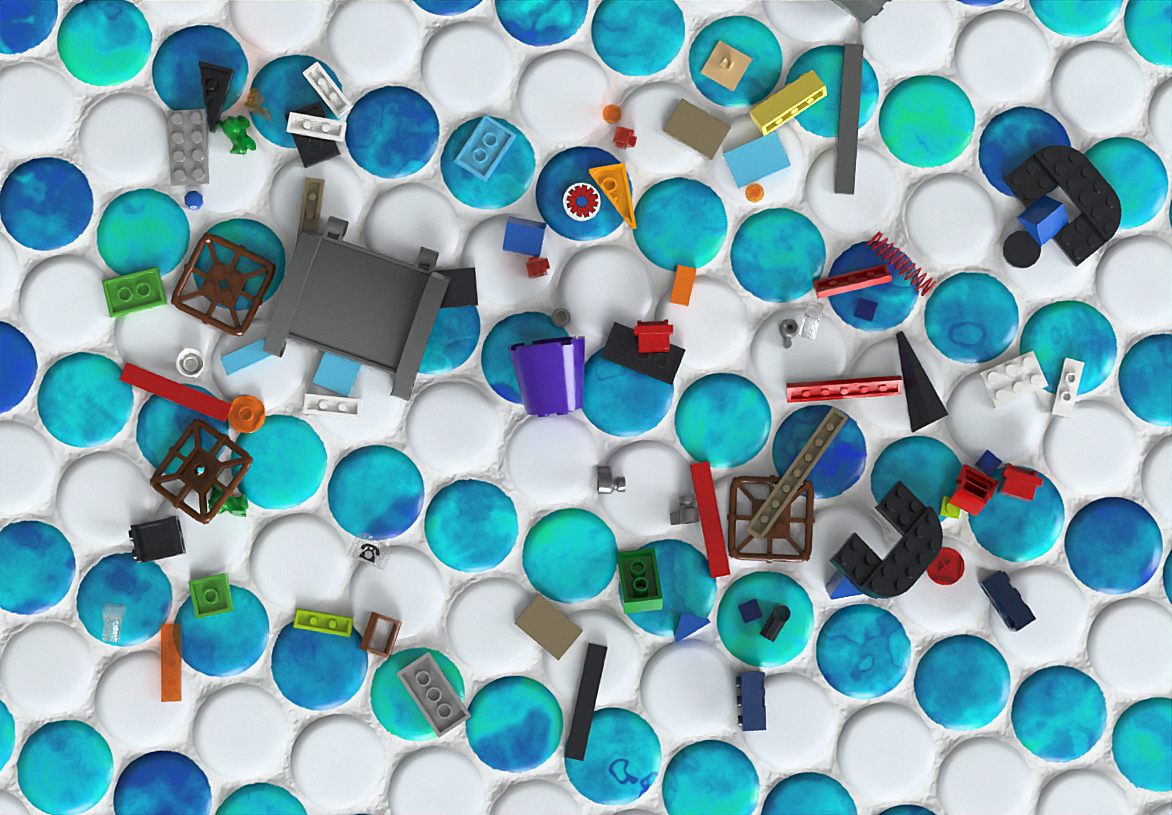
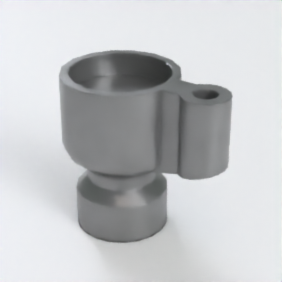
(788, 329)
(606, 483)
(687, 514)

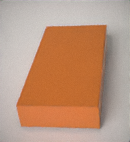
(683, 285)

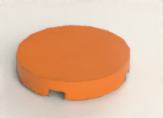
(246, 414)

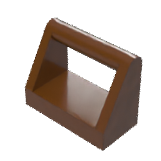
(369, 632)

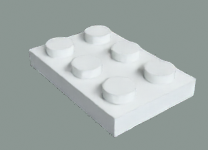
(1013, 379)

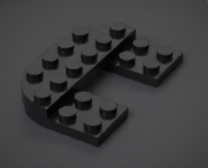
(1083, 186)
(906, 560)

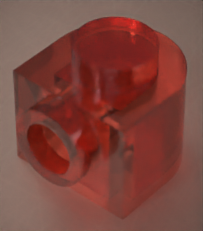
(624, 138)
(537, 267)

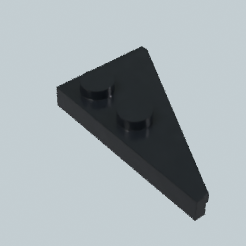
(216, 85)

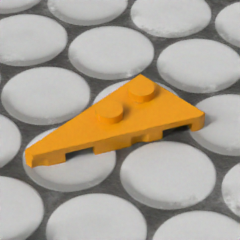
(615, 185)

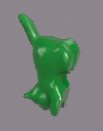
(235, 130)
(235, 505)

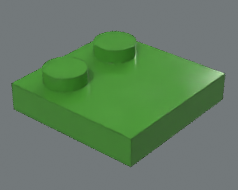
(211, 595)

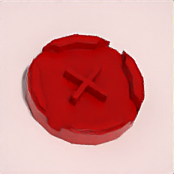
(947, 567)

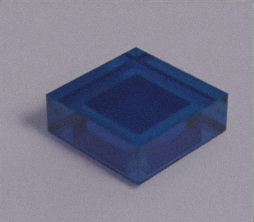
(865, 309)
(988, 463)
(750, 611)

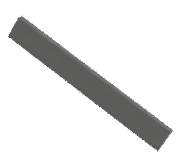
(849, 119)

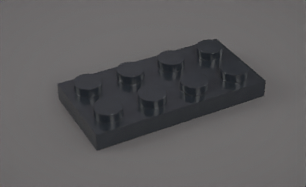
(623, 350)

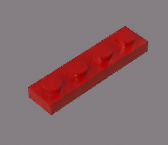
(852, 281)

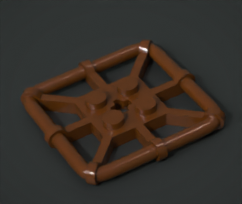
(219, 272)
(212, 470)
(779, 529)

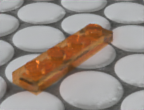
(171, 663)

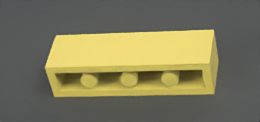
(788, 102)

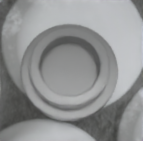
(560, 317)

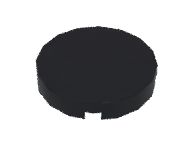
(1021, 250)

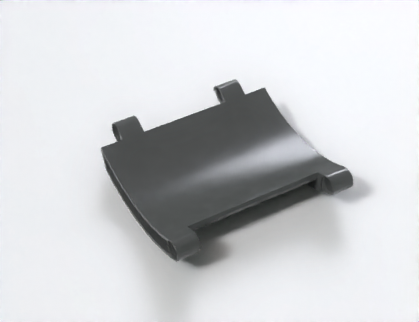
(358, 304)

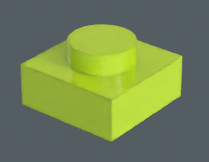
(948, 509)

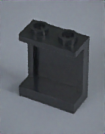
(157, 539)

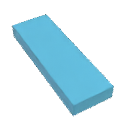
(244, 357)

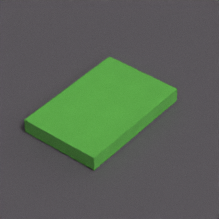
(134, 292)

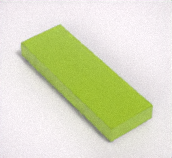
(323, 622)

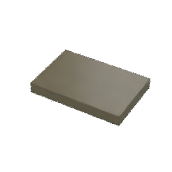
(696, 129)
(548, 627)

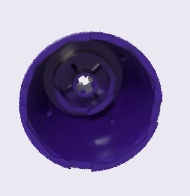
(550, 374)

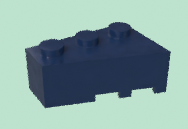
(1007, 601)
(751, 701)

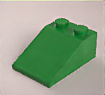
(639, 580)

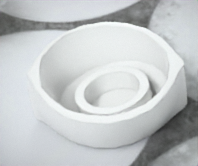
(190, 362)

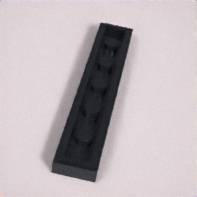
(586, 701)

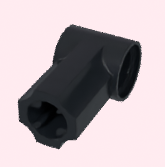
(774, 624)

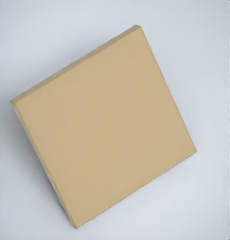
(726, 65)

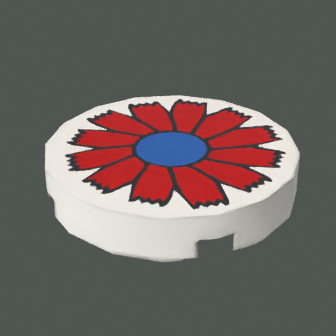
(581, 201)

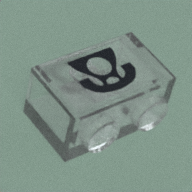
(370, 551)

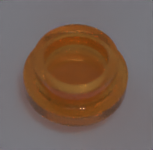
(611, 114)
(754, 193)

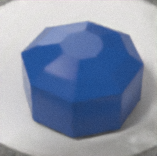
(193, 200)

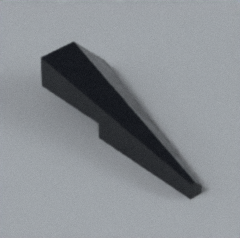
(921, 397)

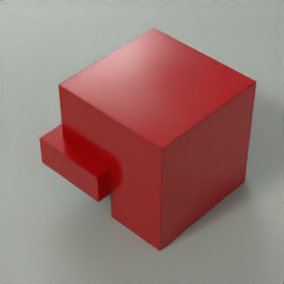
(653, 336)
(1019, 483)
(972, 490)

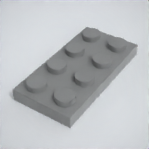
(188, 147)
(433, 694)

